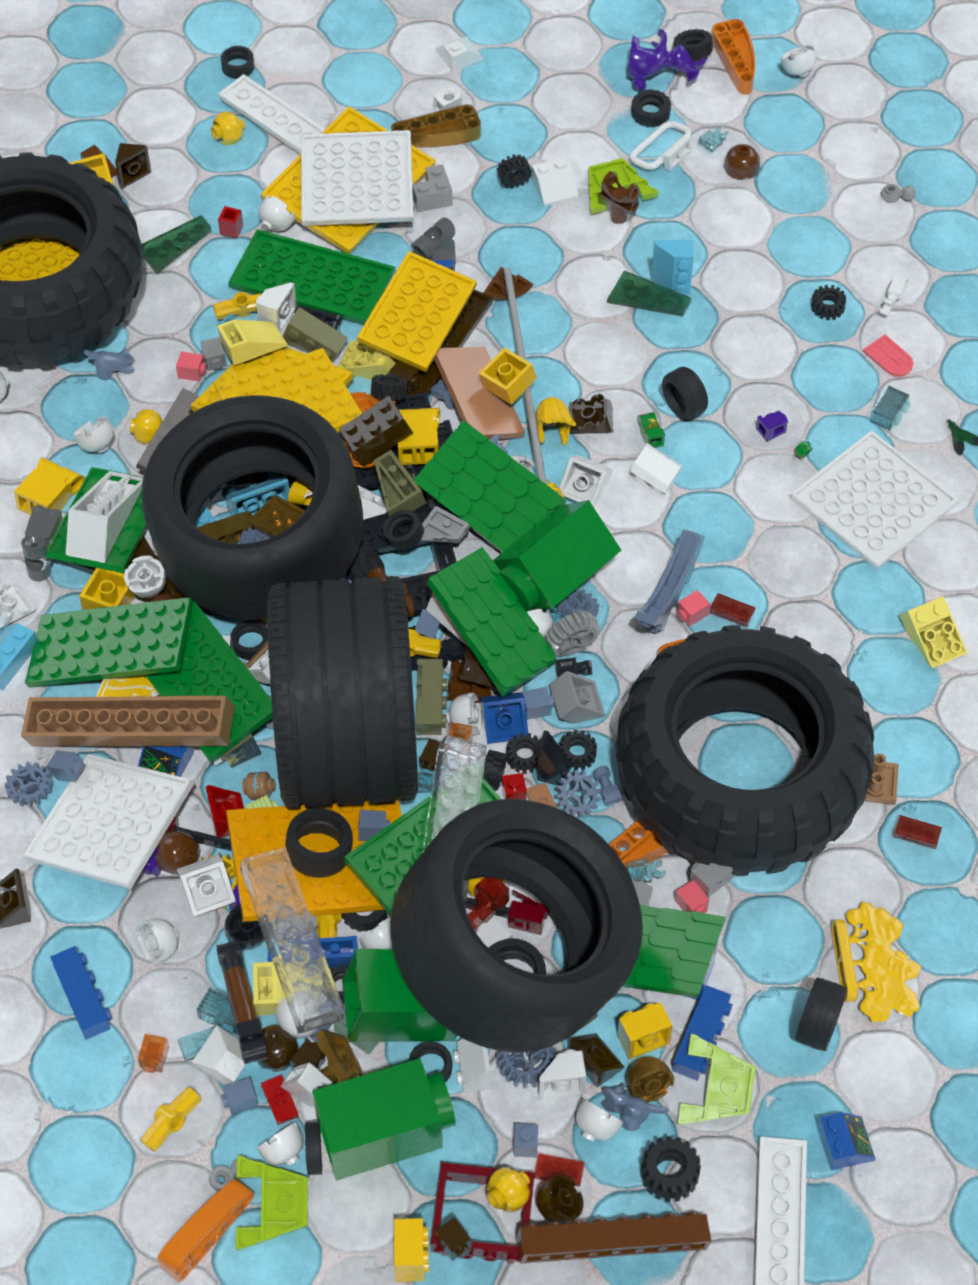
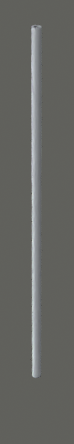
(527, 393)

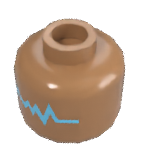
(258, 785)

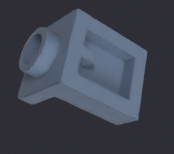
(441, 391)

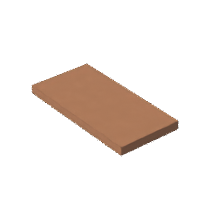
(474, 403)

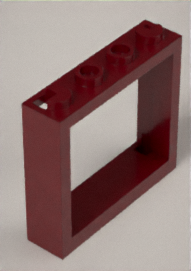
(477, 1175)

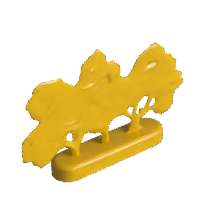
(884, 967)

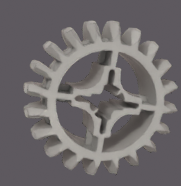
(573, 633)

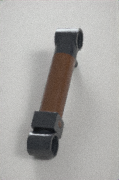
(241, 1002)

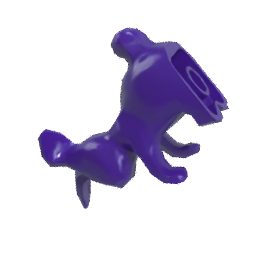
(647, 62)

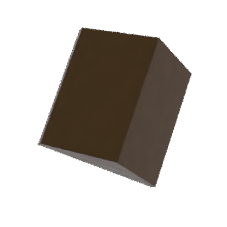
(131, 163)
(13, 901)
(598, 1059)

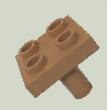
(883, 781)

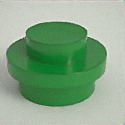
(803, 449)

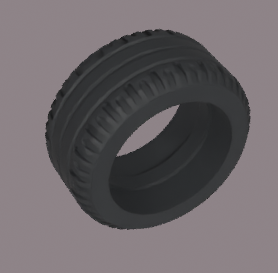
(684, 393)

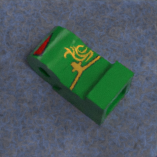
(651, 429)

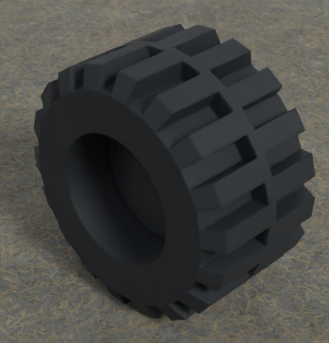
(670, 1151)

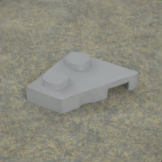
(443, 527)

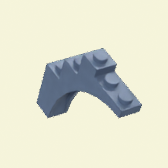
(667, 594)

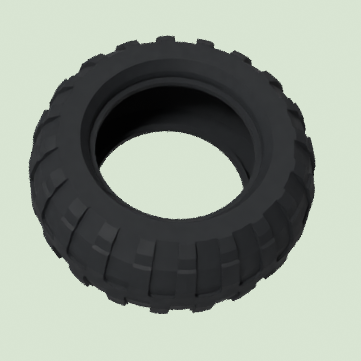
(93, 294)
(760, 675)

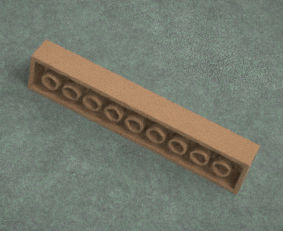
(128, 721)

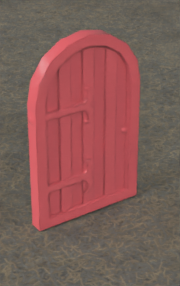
(889, 356)

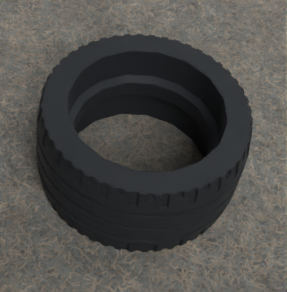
(318, 821)
(520, 950)
(821, 1014)

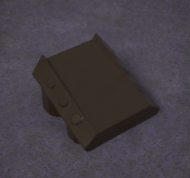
(592, 415)

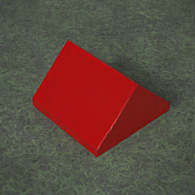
(219, 802)

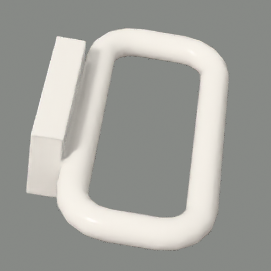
(672, 156)

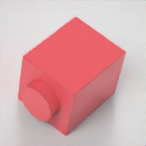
(191, 366)
(693, 608)
(692, 898)

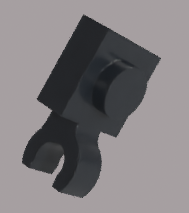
(572, 666)

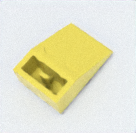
(249, 339)
(366, 361)
(934, 632)
(266, 988)

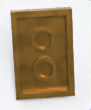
(275, 516)
(341, 1058)

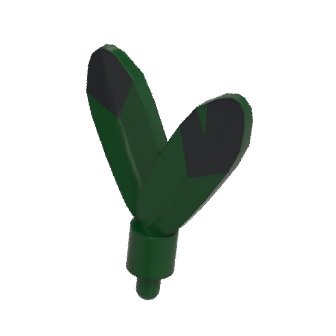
(959, 436)

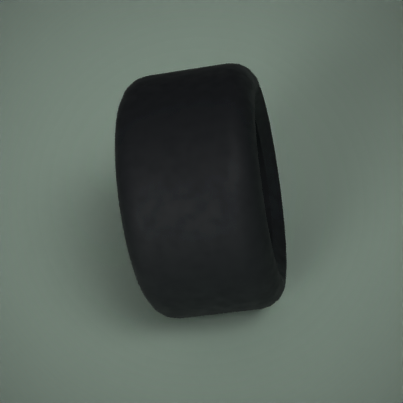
(236, 440)
(568, 872)

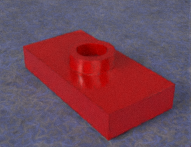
(279, 1100)

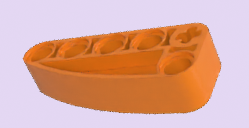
(735, 52)
(637, 848)
(203, 1230)

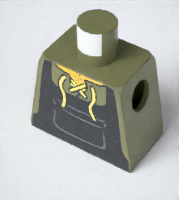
(240, 753)

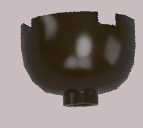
(279, 1048)
(559, 1200)

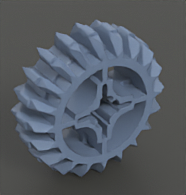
(529, 1076)

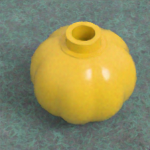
(227, 126)
(145, 425)
(508, 1189)

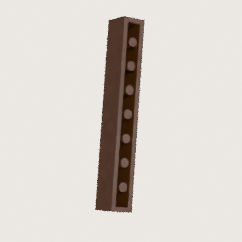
(613, 1238)

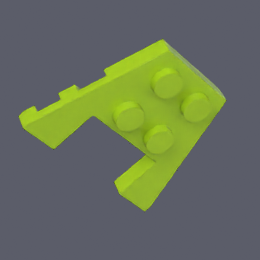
(626, 176)
(727, 1088)
(282, 1202)

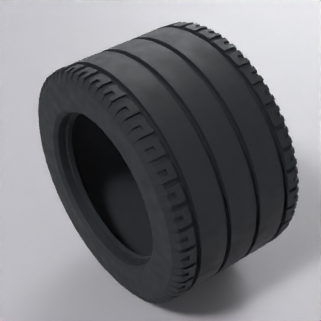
(342, 692)

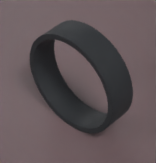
(313, 1148)

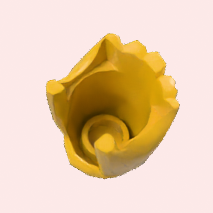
(554, 411)

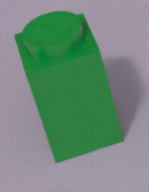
(557, 555)
(381, 1004)
(383, 1117)

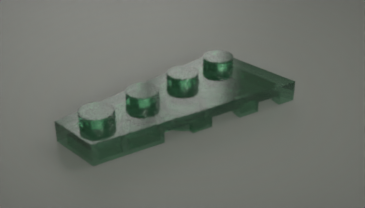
(170, 245)
(644, 294)

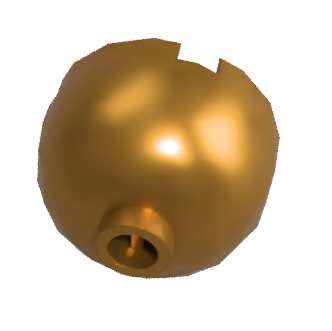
(649, 1079)

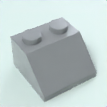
(576, 698)

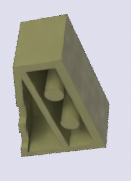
(311, 334)
(397, 485)
(430, 697)

